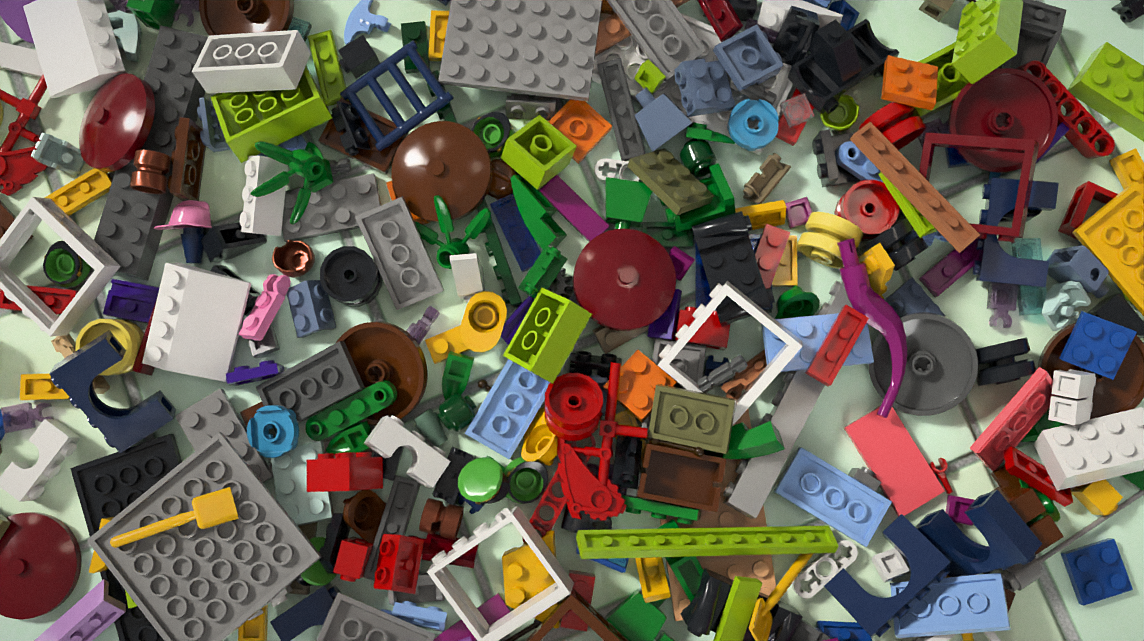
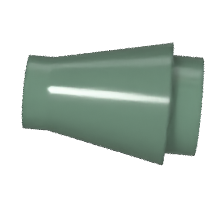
(430, 426)

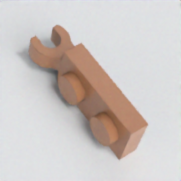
(746, 377)

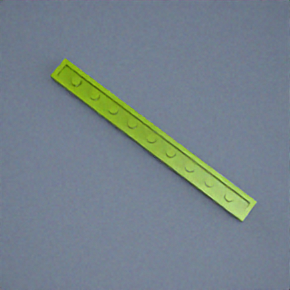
(705, 542)

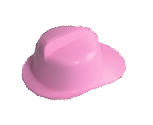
(189, 215)

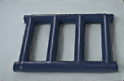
(422, 112)

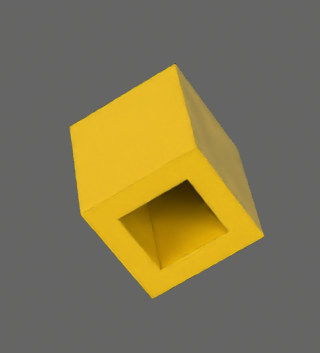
(1098, 497)

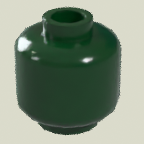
(697, 157)
(456, 412)

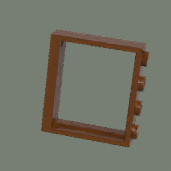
(586, 612)

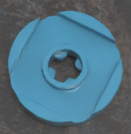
(753, 110)
(287, 431)

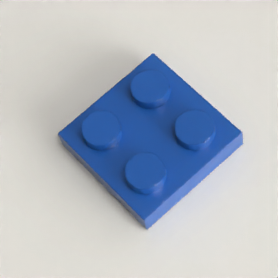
(1097, 345)
(1096, 571)

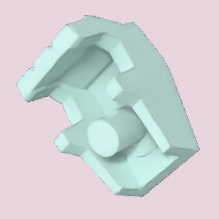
(129, 32)
(58, 154)
(1061, 304)

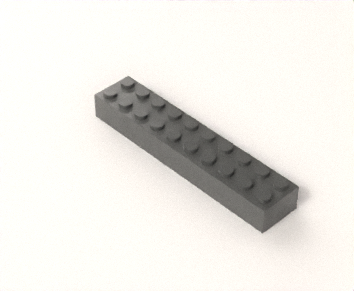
(130, 215)

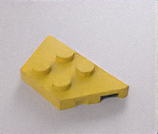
(527, 576)

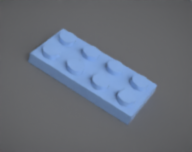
(812, 332)
(508, 409)
(832, 496)
(955, 607)

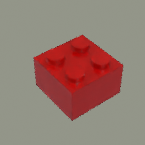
(344, 472)

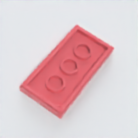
(1015, 420)
(895, 460)

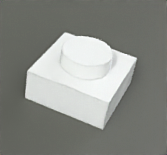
(890, 565)

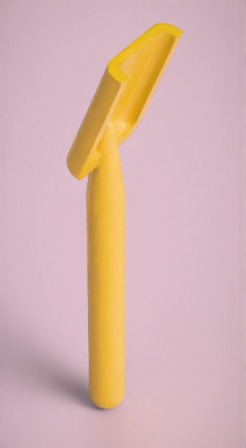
(208, 511)
(762, 618)

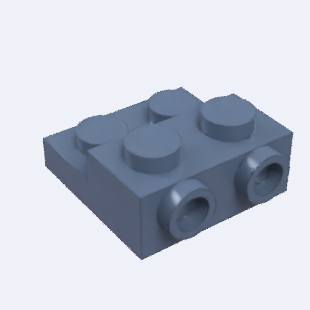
(749, 58)
(703, 87)

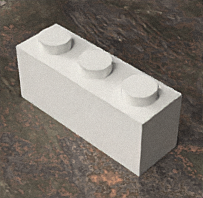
(262, 213)

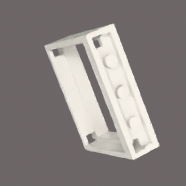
(16, 291)
(701, 314)
(465, 607)

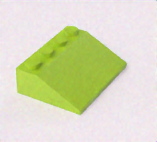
(269, 115)

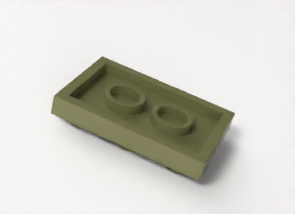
(670, 181)
(692, 418)

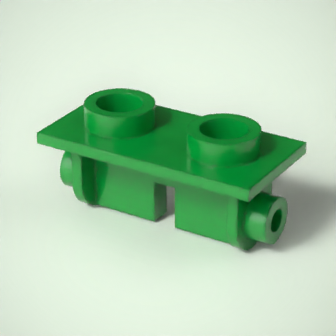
(543, 271)

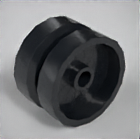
(894, 245)
(336, 273)
(1003, 363)

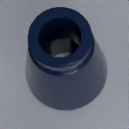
(192, 244)

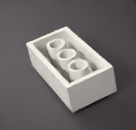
(252, 62)
(1093, 449)

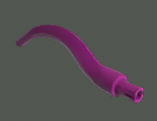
(880, 315)

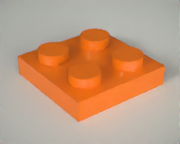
(910, 82)
(581, 126)
(638, 384)

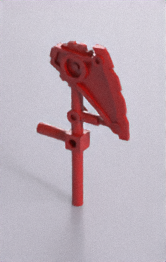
(18, 166)
(580, 485)

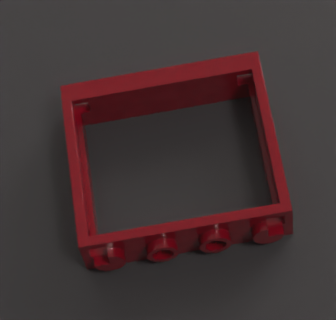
(1025, 146)

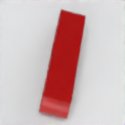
(1074, 115)
(550, 499)

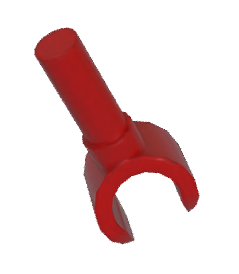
(941, 474)

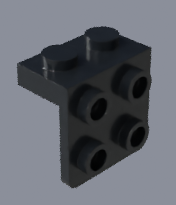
(827, 168)

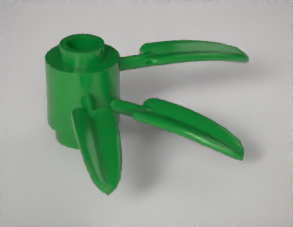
(300, 163)
(456, 245)

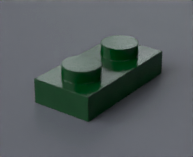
(418, 32)
(668, 236)

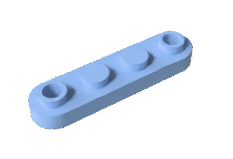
(859, 165)

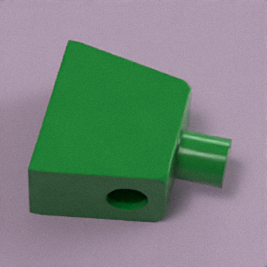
(625, 202)
(636, 618)

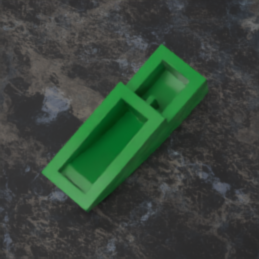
(537, 213)
(751, 443)
(686, 569)

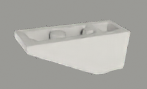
(775, 11)
(467, 275)

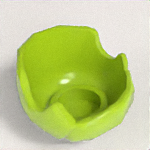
(843, 116)

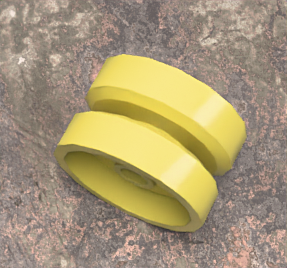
(822, 238)
(125, 332)

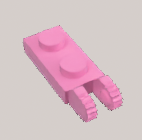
(265, 307)

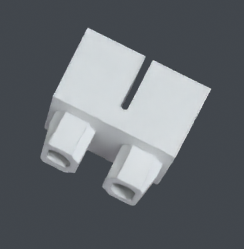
(1078, 393)

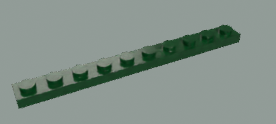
(493, 246)

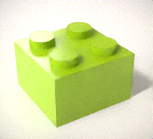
(538, 152)

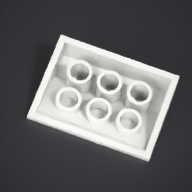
(74, 44)
(196, 322)

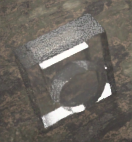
(797, 110)

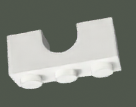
(54, 445)
(427, 461)

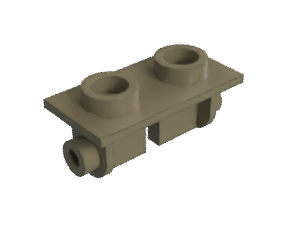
(761, 185)

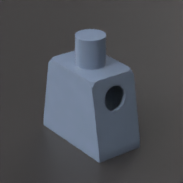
(659, 118)
(1080, 266)

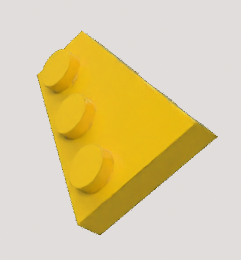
(878, 267)

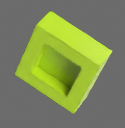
(649, 76)

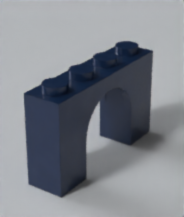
(993, 262)
(119, 426)
(1004, 530)
(925, 566)
(306, 613)

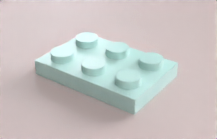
(291, 486)

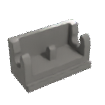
(425, 592)

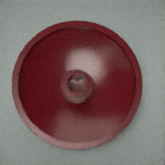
(1004, 106)
(116, 122)
(624, 279)
(37, 565)

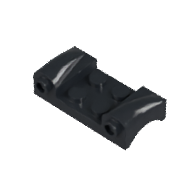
(822, 88)
(730, 257)
(709, 602)

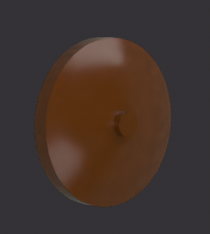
(245, 16)
(444, 162)
(392, 355)
(1108, 395)

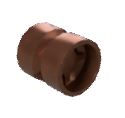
(150, 172)
(441, 519)

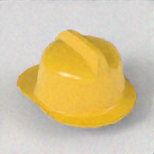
(483, 321)
(539, 441)

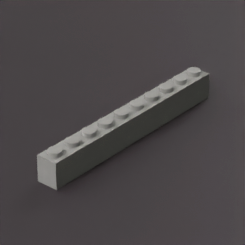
(789, 416)

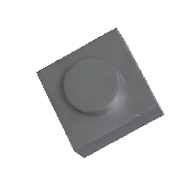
(266, 345)
(865, 477)

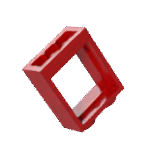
(1080, 203)

